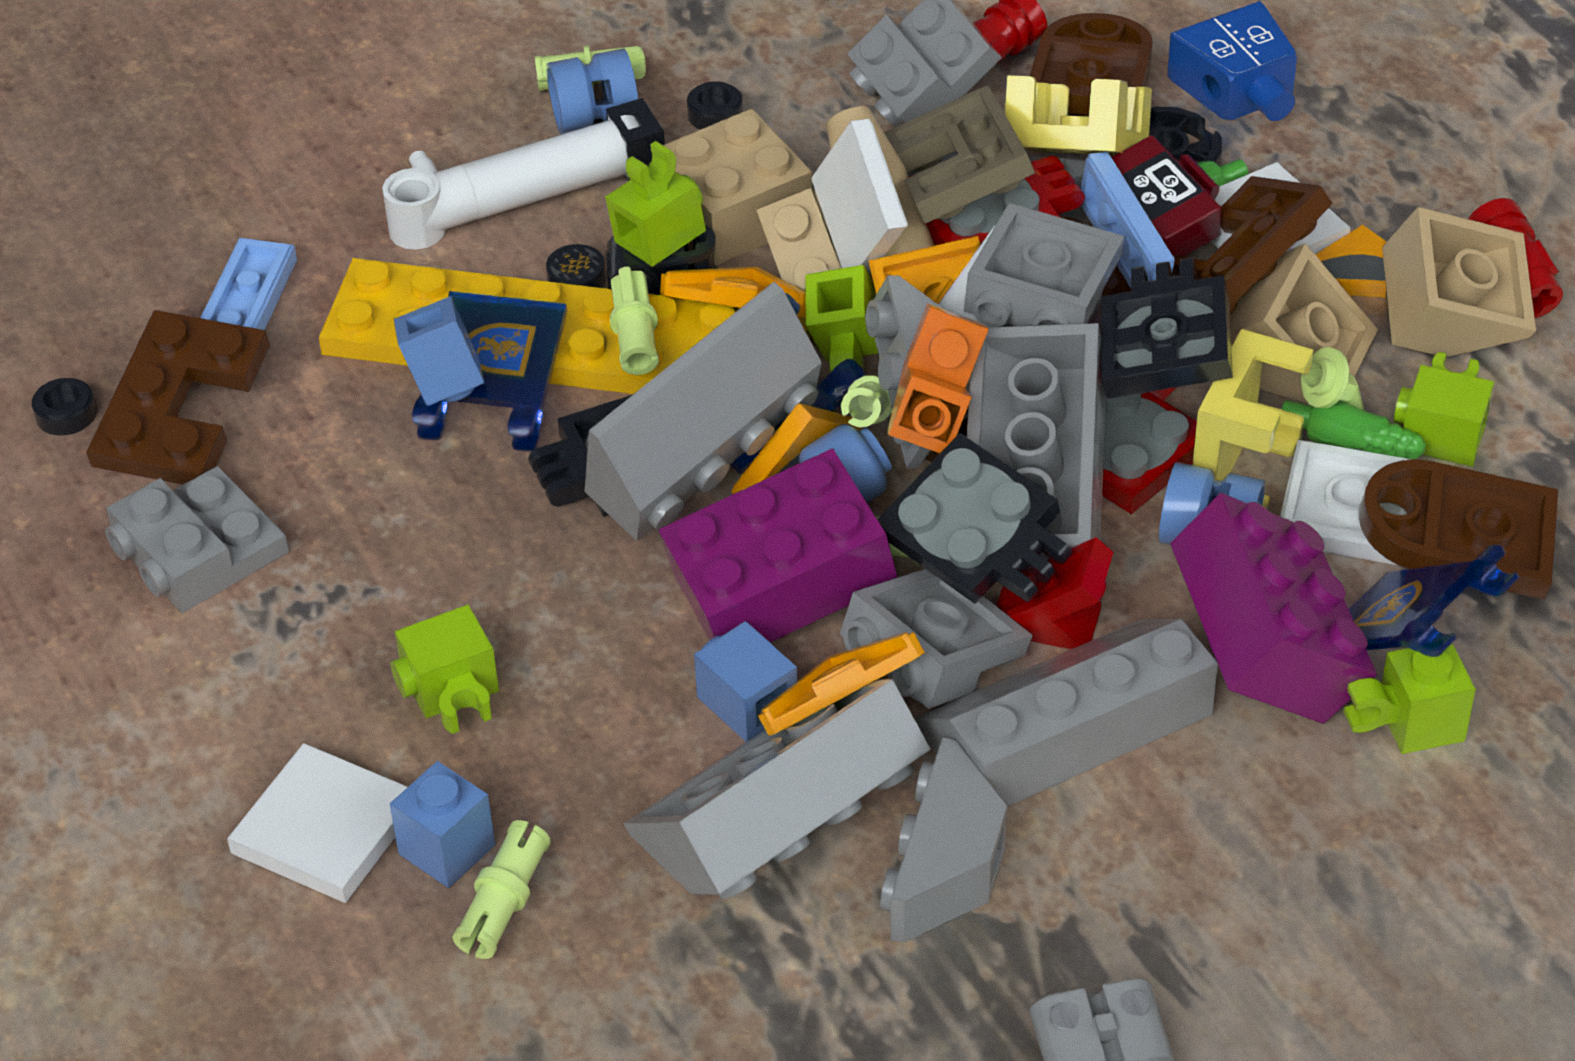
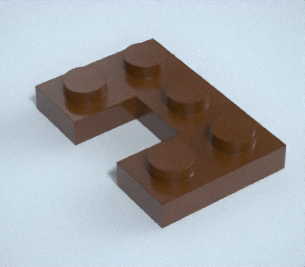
(1264, 223)
(141, 422)

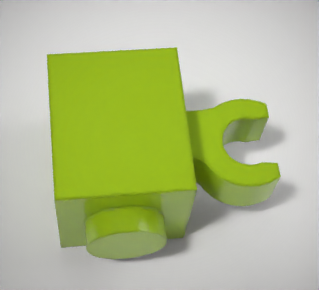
(655, 208)
(837, 313)
(1447, 410)
(446, 666)
(1419, 698)

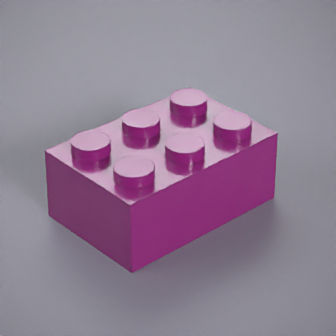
(779, 551)
(1272, 608)

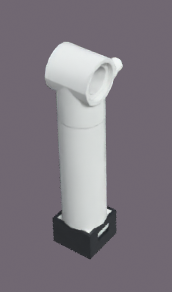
(428, 201)

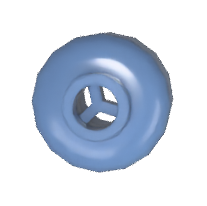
(859, 454)

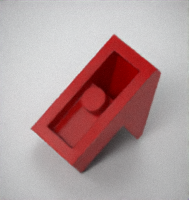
(1069, 603)

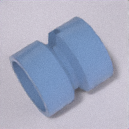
(573, 92)
(1193, 489)

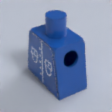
(1236, 64)

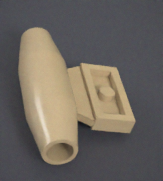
(798, 227)

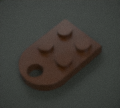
(1092, 48)
(1457, 516)

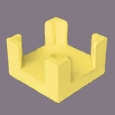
(1041, 120)
(1231, 410)

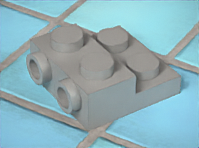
(921, 60)
(1040, 271)
(193, 537)
(954, 633)

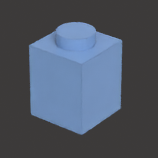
(439, 352)
(740, 677)
(442, 824)

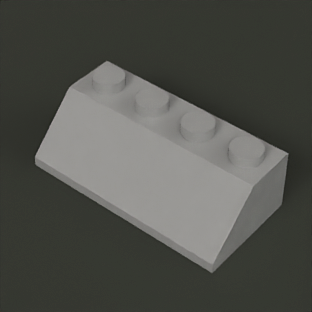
(701, 414)
(1044, 415)
(1080, 707)
(780, 789)

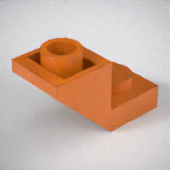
(935, 379)

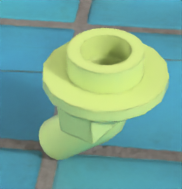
(1330, 380)

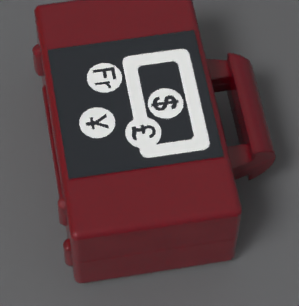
(1173, 194)

